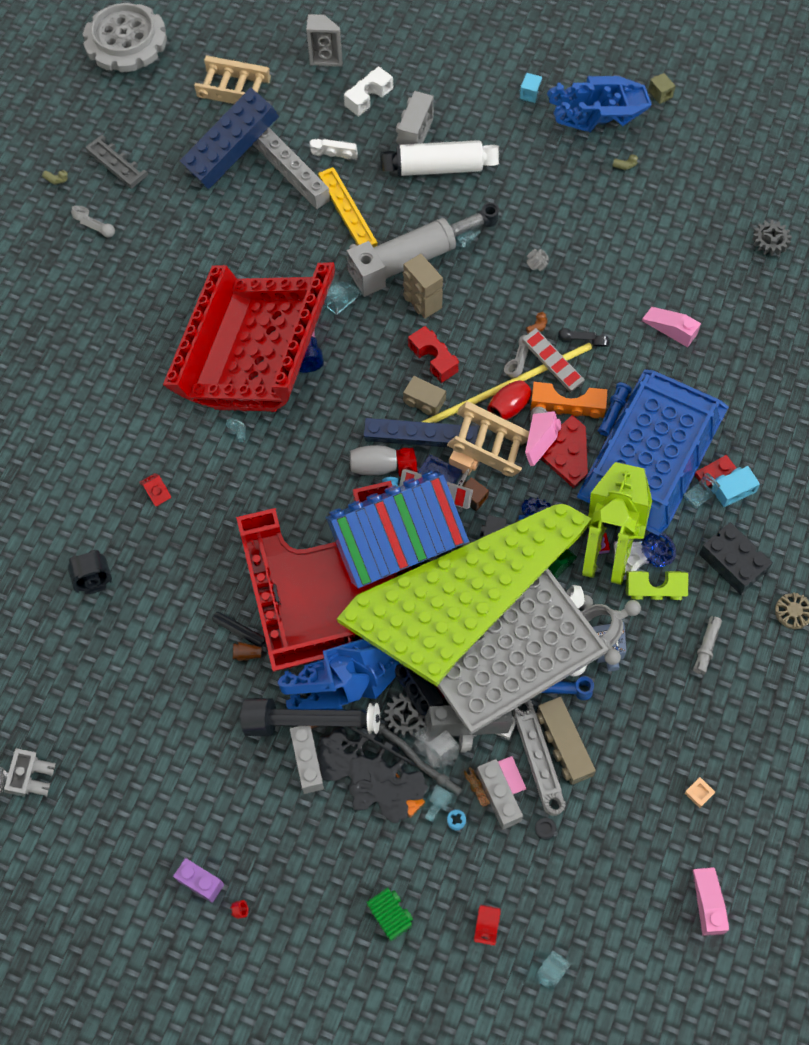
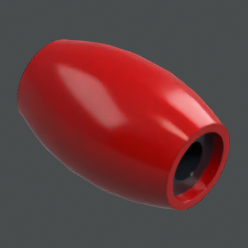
(510, 399)

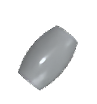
(373, 460)

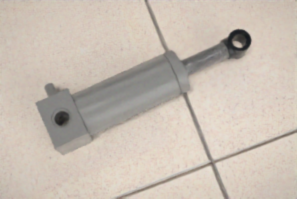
(374, 265)

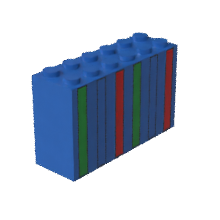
(397, 528)

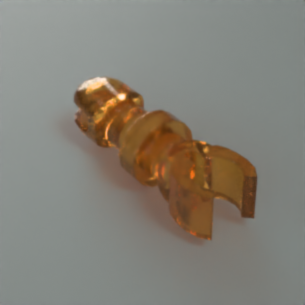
(476, 787)

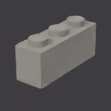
(306, 759)
(499, 794)

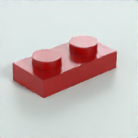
(720, 467)

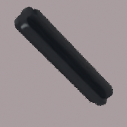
(238, 629)

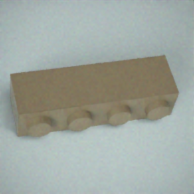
(565, 740)

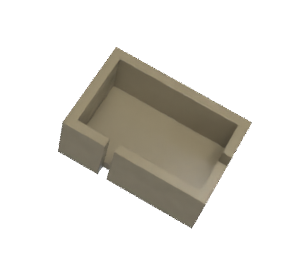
(422, 286)

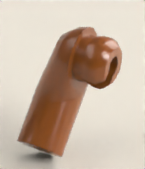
(540, 323)

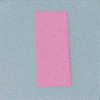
(512, 775)

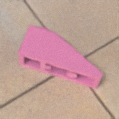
(673, 324)
(541, 436)
(710, 902)

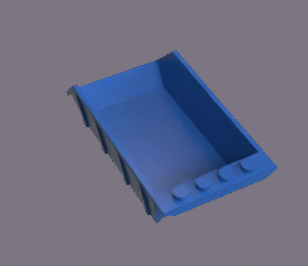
(665, 432)

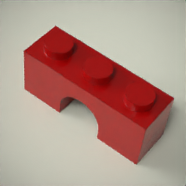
(426, 342)

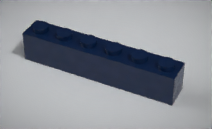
(414, 432)

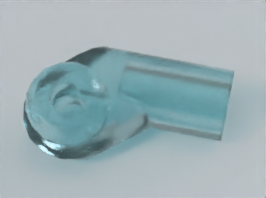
(238, 427)

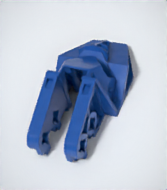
(598, 102)
(340, 678)

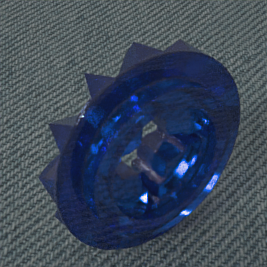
(528, 506)

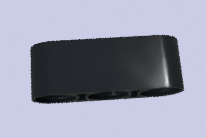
(420, 691)

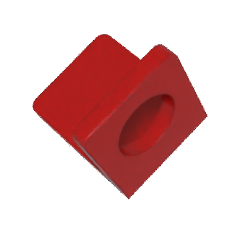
(156, 489)
(487, 924)

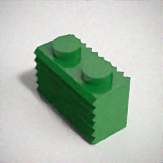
(389, 914)

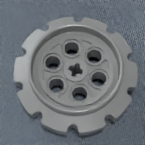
(124, 37)

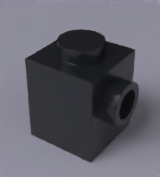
(493, 524)

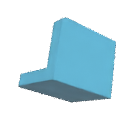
(530, 87)

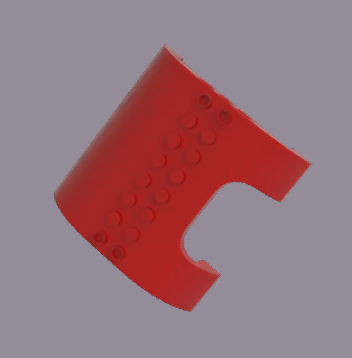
(309, 584)

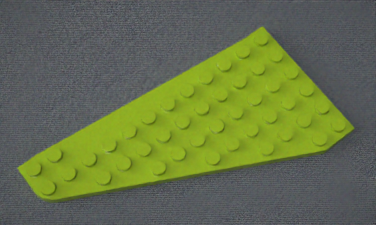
(449, 603)

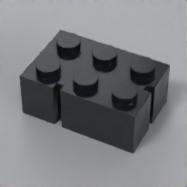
(735, 558)

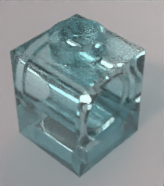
(552, 970)

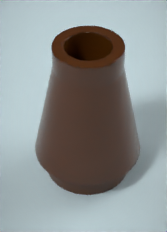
(245, 651)

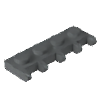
(115, 163)

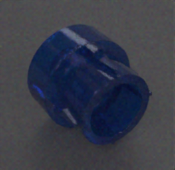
(313, 358)

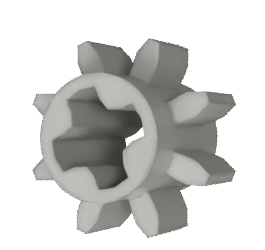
(537, 259)

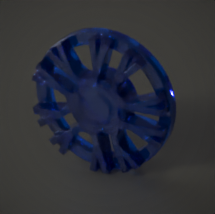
(658, 549)

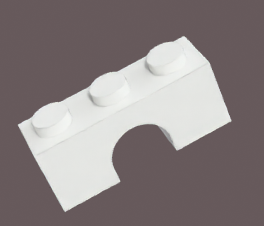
(375, 82)

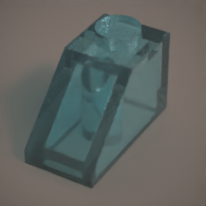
(341, 295)

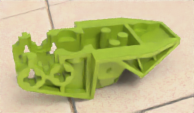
(619, 500)

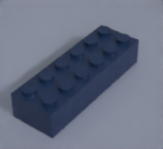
(229, 138)

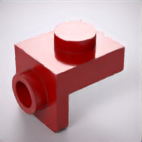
(406, 460)

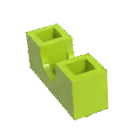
(674, 585)

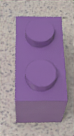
(198, 880)

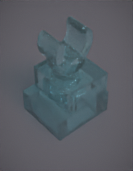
(440, 799)

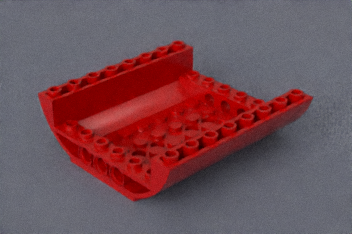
(232, 335)

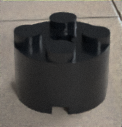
(89, 572)

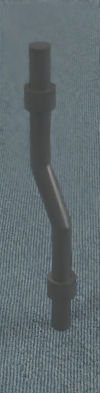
(441, 779)

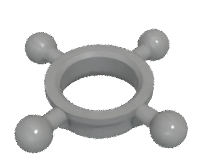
(615, 630)

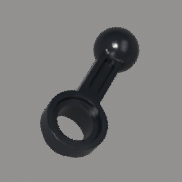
(566, 335)

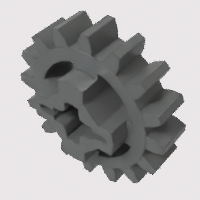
(771, 238)
(398, 714)

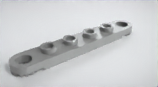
(539, 758)

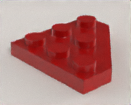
(569, 452)

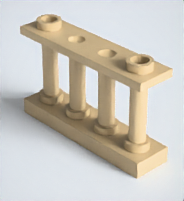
(230, 69)
(496, 424)

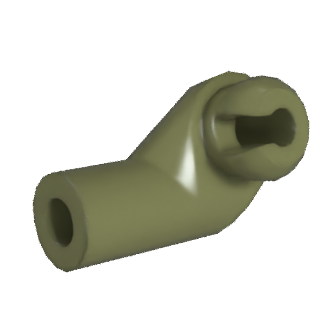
(625, 165)
(55, 179)

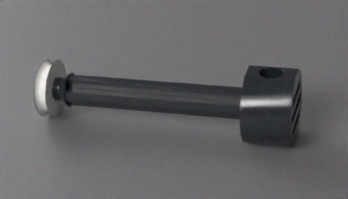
(261, 716)

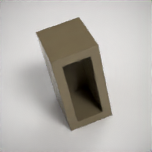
(424, 396)

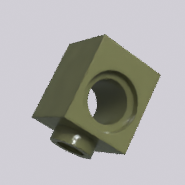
(661, 88)

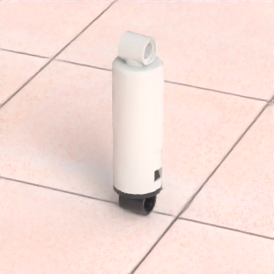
(439, 158)

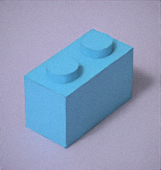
(736, 486)

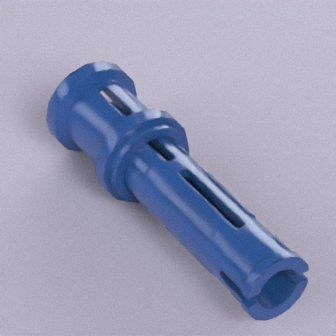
(617, 402)

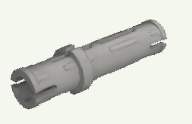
(705, 651)

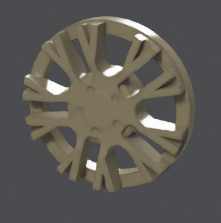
(792, 611)

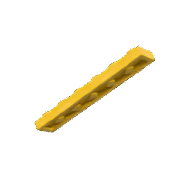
(347, 208)

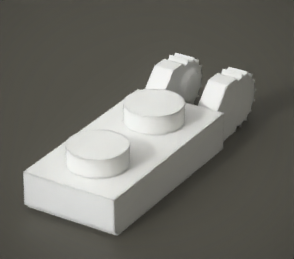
(333, 148)

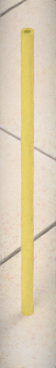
(491, 392)

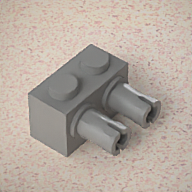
(19, 777)

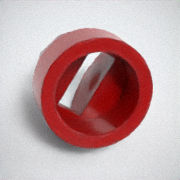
(239, 909)

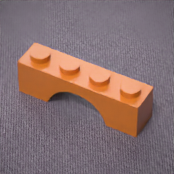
(590, 404)

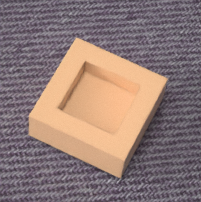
(699, 792)

